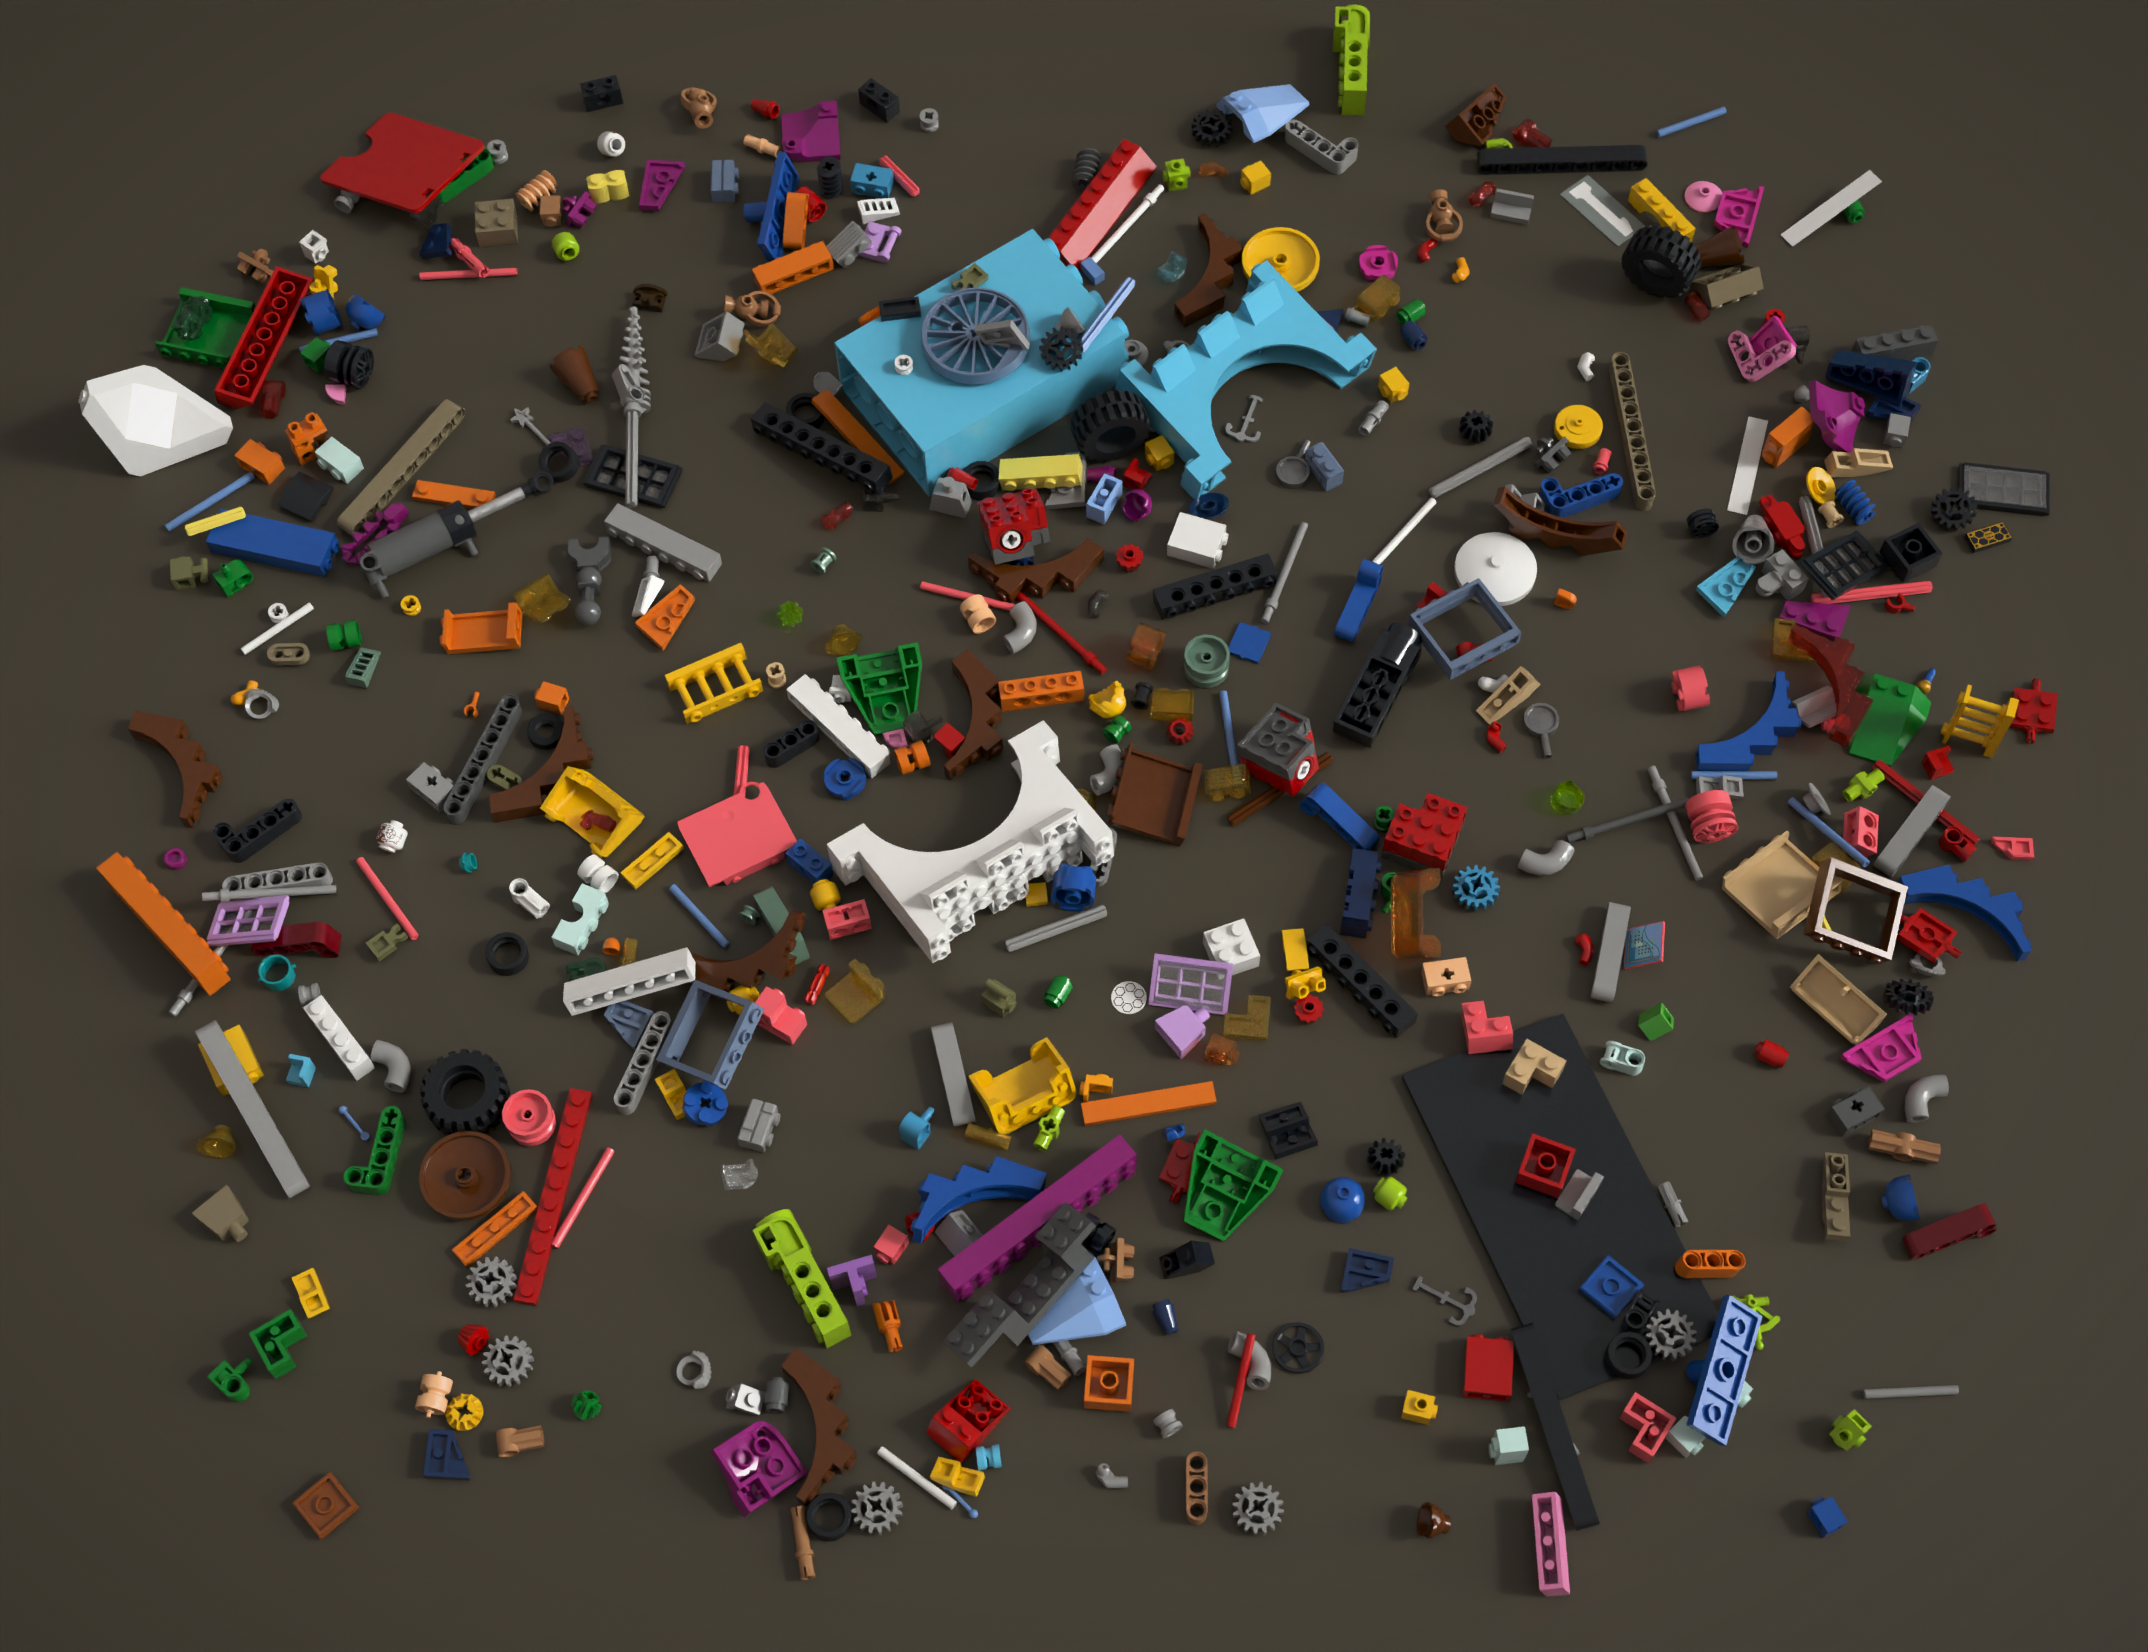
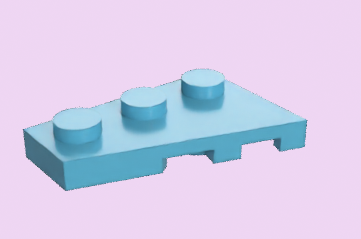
(1726, 584)

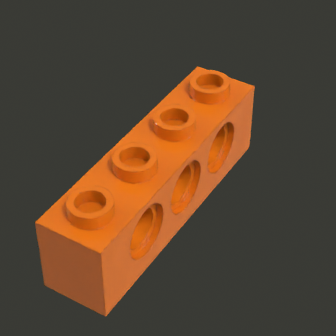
(1041, 691)

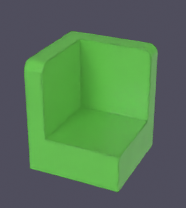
(1656, 1021)

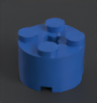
(321, 312)
(1073, 887)

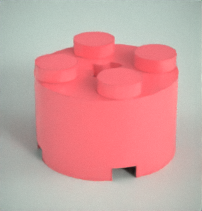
(1690, 688)

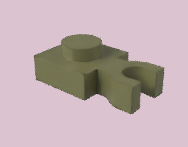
(971, 278)
(384, 944)

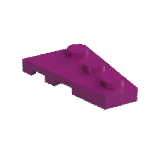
(658, 182)
(1818, 618)

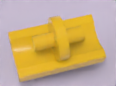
(324, 280)
(1304, 982)

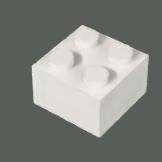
(1232, 945)

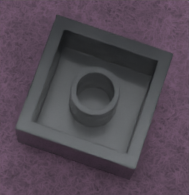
(1910, 552)

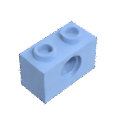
(1104, 499)

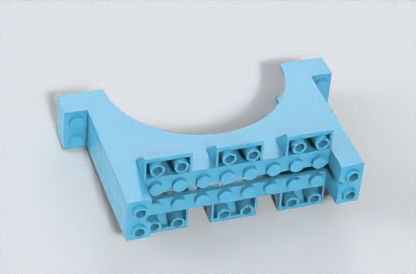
(1267, 328)

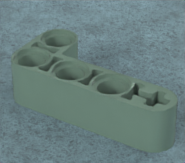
(775, 915)

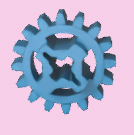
(1466, 883)

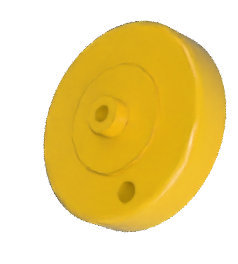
(1579, 425)

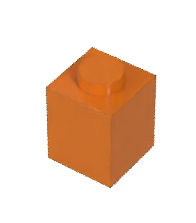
(551, 698)

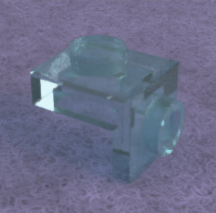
(1173, 268)

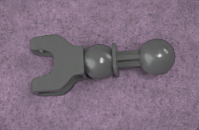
(588, 579)

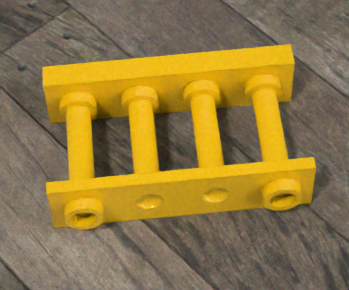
(713, 664)
(1995, 732)

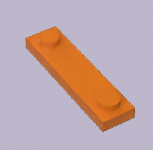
(447, 494)

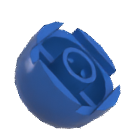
(362, 313)
(1901, 1199)
(1342, 1200)

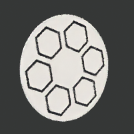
(1128, 997)

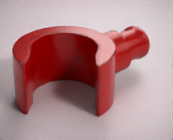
(1897, 609)

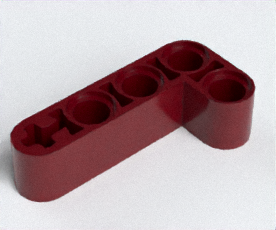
(302, 938)
(1950, 1231)

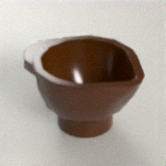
(1432, 1521)

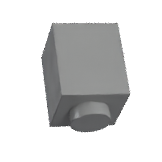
(1896, 430)

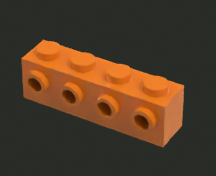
(793, 268)

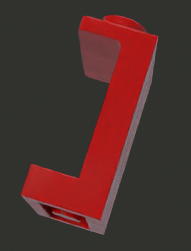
(1488, 1368)

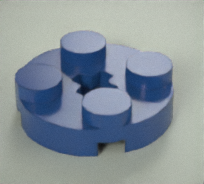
(847, 789)
(705, 1116)

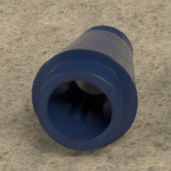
(1166, 1317)

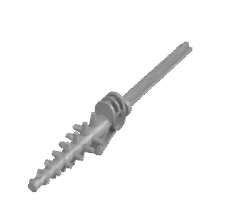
(633, 399)

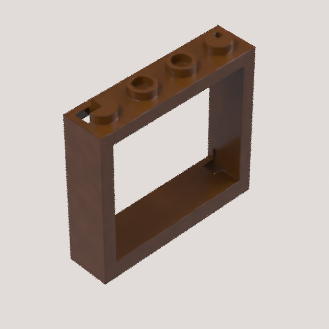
(1895, 890)

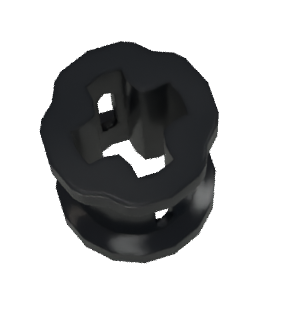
(1142, 695)

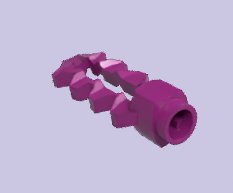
(393, 516)

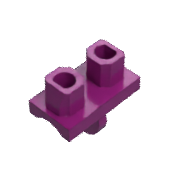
(575, 216)

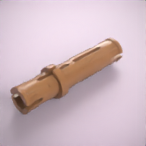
(804, 1552)

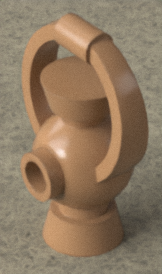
(699, 105)
(1441, 214)
(746, 307)

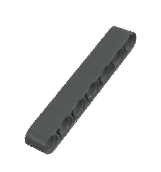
(477, 767)

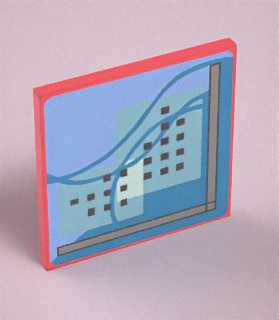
(1644, 945)

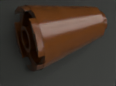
(1721, 249)
(576, 373)

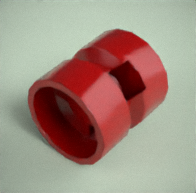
(816, 205)

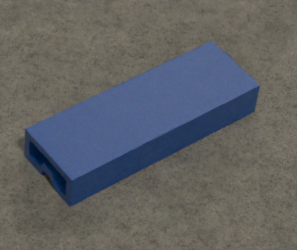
(275, 544)

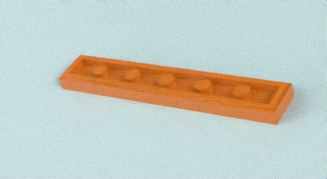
(853, 430)
(1148, 1103)

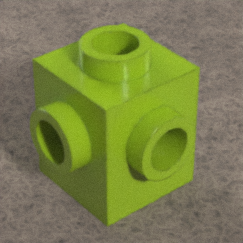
(1176, 174)
(1849, 1430)

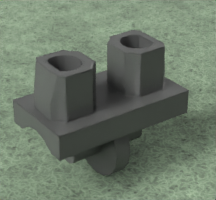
(1559, 449)

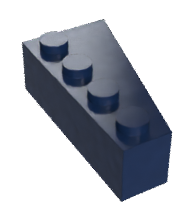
(1873, 374)
(1359, 893)

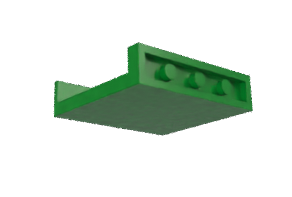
(218, 335)

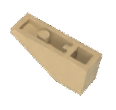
(1508, 695)

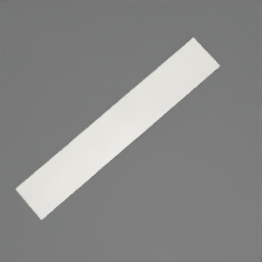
(1831, 208)
(1747, 465)

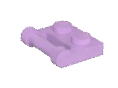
(877, 233)

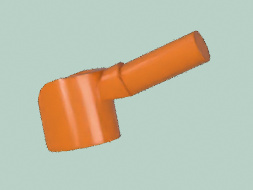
(472, 706)

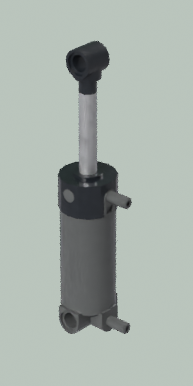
(436, 533)

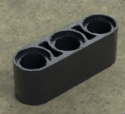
(787, 752)

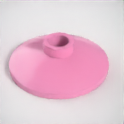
(1703, 196)

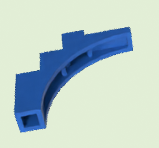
(1760, 739)
(1972, 896)
(970, 1185)

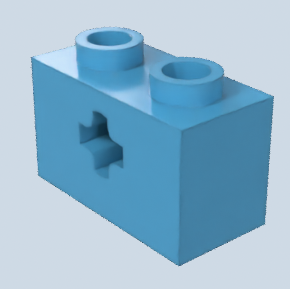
(872, 181)

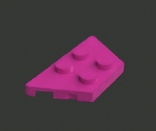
(1739, 210)
(1887, 1051)

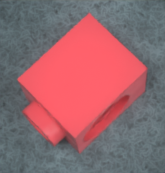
(890, 1245)

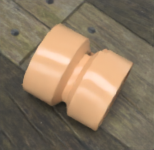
(978, 614)

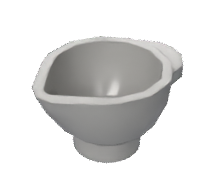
(1069, 320)

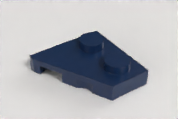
(437, 242)

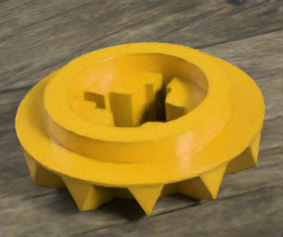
(468, 1421)

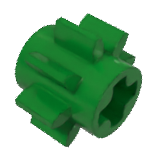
(586, 1405)

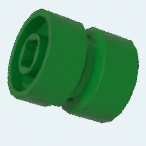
(344, 635)

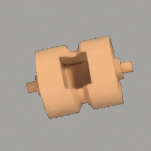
(433, 1396)

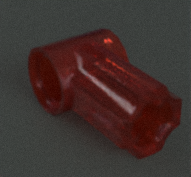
(1529, 133)
(271, 398)

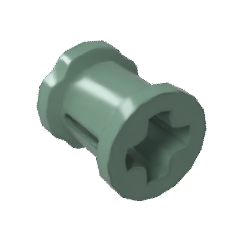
(823, 560)

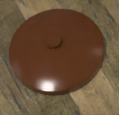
(465, 1175)

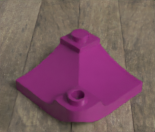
(812, 133)
(1836, 415)
(757, 1466)

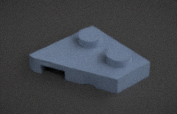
(629, 1021)

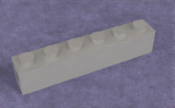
(663, 543)

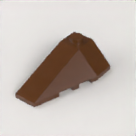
(1477, 120)

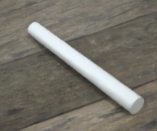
(277, 628)
(917, 1478)

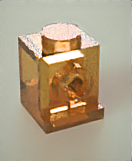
(1222, 1050)

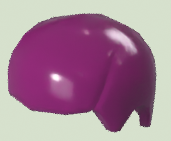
(1137, 505)

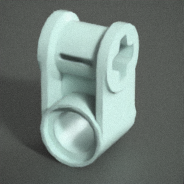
(1621, 1058)

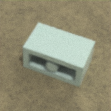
(338, 460)
(1509, 1446)

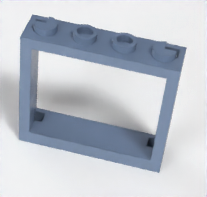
(1480, 654)
(685, 1025)

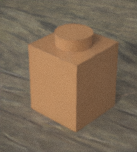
(551, 210)

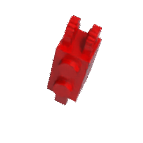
(1783, 525)

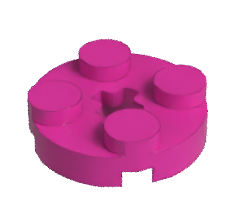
(1378, 253)

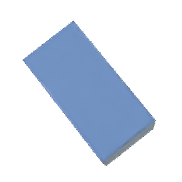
(1092, 271)

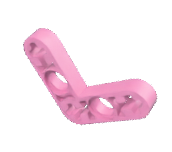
(1753, 362)

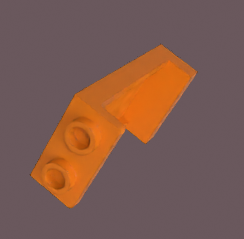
(481, 630)

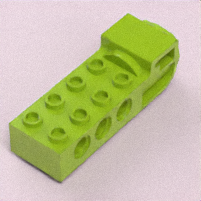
(1352, 41)
(793, 1256)

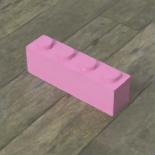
(1550, 1544)

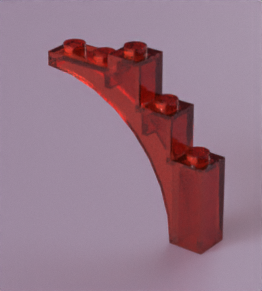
(1844, 679)

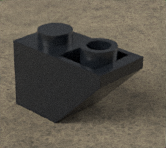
(1187, 1259)

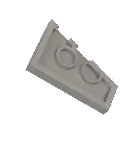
(1069, 496)

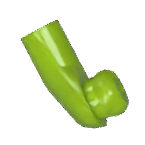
(1497, 143)

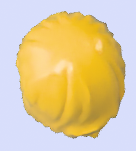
(1108, 701)

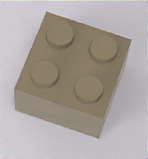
(496, 222)

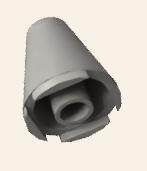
(1753, 540)

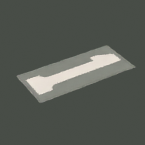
(1602, 210)

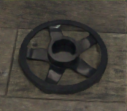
(1298, 1348)

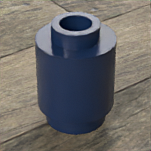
(1413, 335)

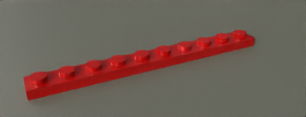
(553, 1197)

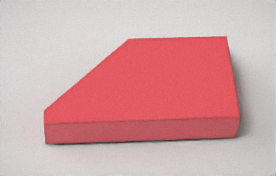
(2015, 847)

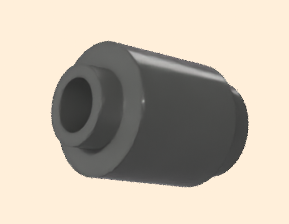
(776, 1395)

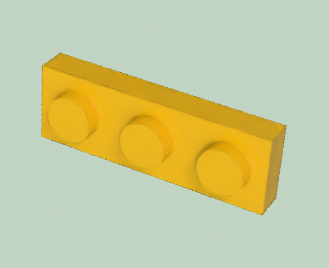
(652, 860)

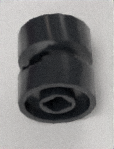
(1101, 1235)

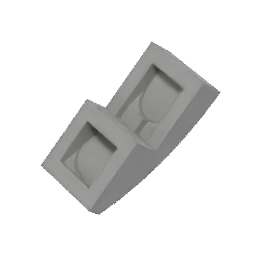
(1730, 784)

